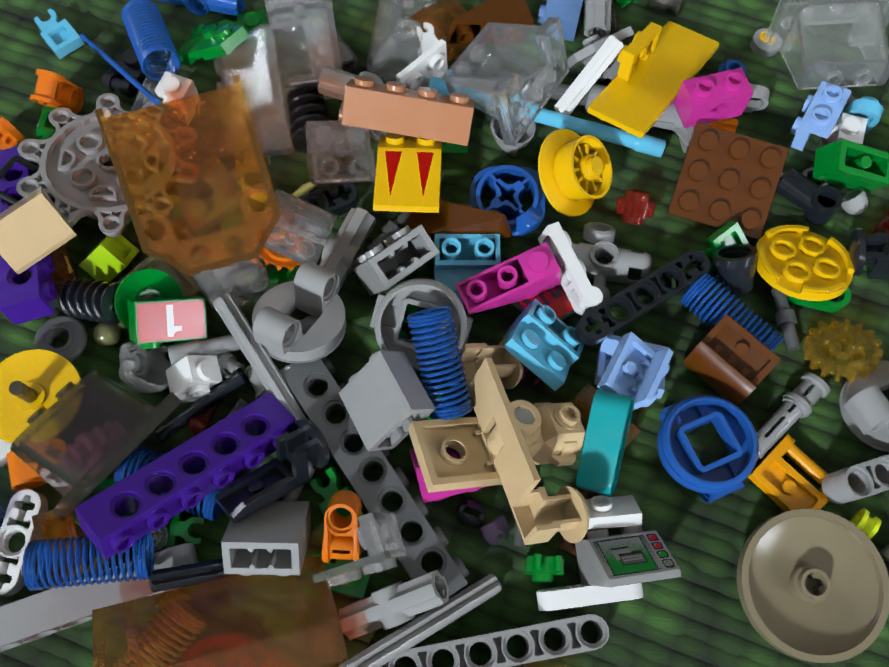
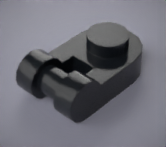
(114, 80)

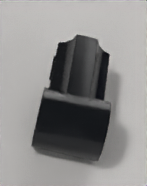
(810, 197)

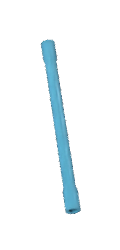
(647, 144)

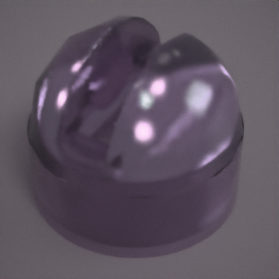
(494, 528)

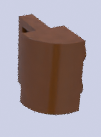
(731, 360)

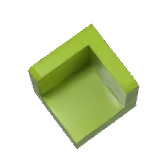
(109, 258)

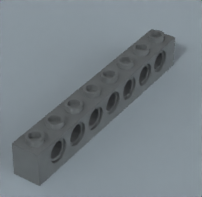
(301, 380)

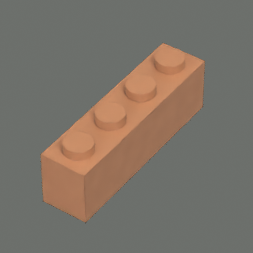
(408, 111)

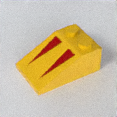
(407, 174)

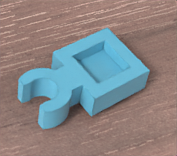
(59, 35)

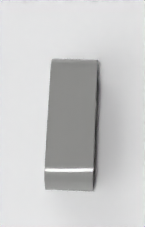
(857, 481)

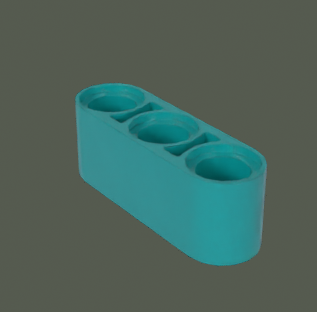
(604, 442)

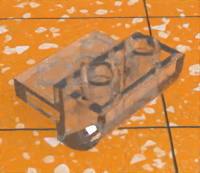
(338, 153)
(300, 229)

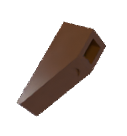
(468, 25)
(460, 220)

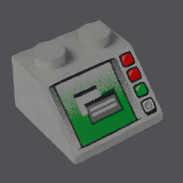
(624, 558)

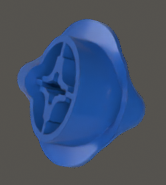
(525, 181)

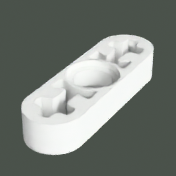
(9, 528)
(585, 595)

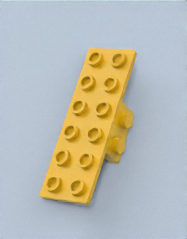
(651, 76)

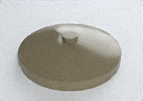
(813, 585)

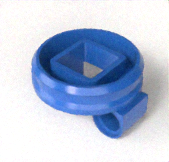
(680, 458)

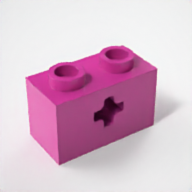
(713, 97)

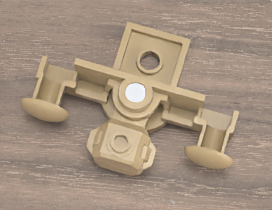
(505, 447)

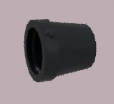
(736, 267)

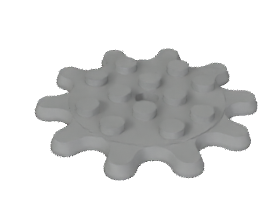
(75, 170)

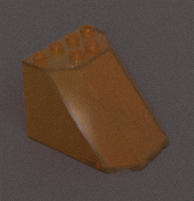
(195, 177)

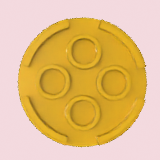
(804, 263)

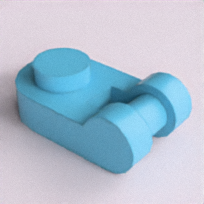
(867, 108)

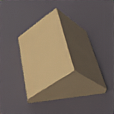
(32, 230)

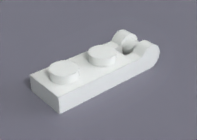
(573, 271)

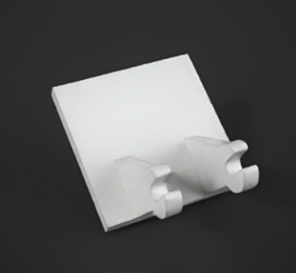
(431, 62)

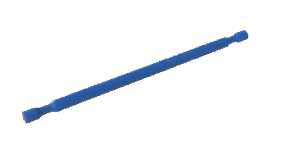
(122, 71)

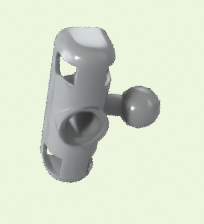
(617, 269)

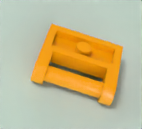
(784, 483)

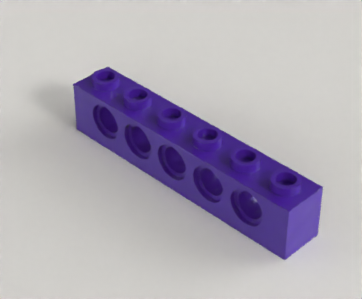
(31, 292)
(103, 514)

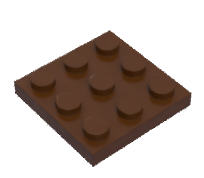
(727, 180)

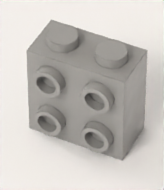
(403, 254)
(385, 400)
(268, 540)

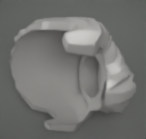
(144, 369)

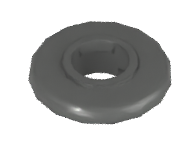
(59, 325)

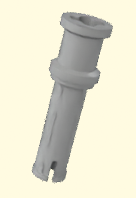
(797, 405)

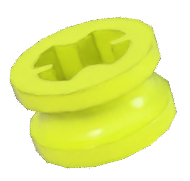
(866, 523)

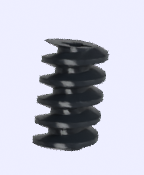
(304, 105)
(89, 300)

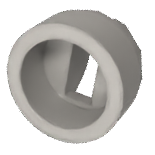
(855, 201)

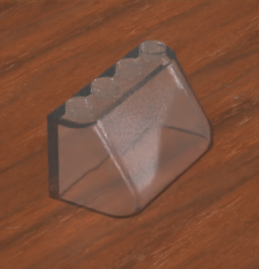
(260, 65)

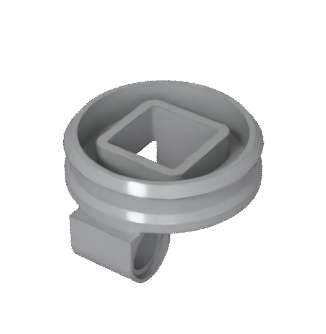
(313, 293)
(423, 293)
(867, 408)

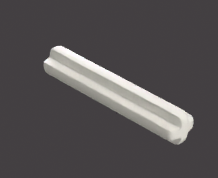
(589, 75)

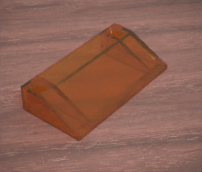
(226, 624)

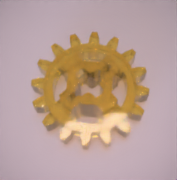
(859, 352)

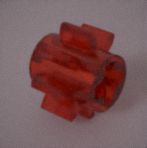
(635, 206)

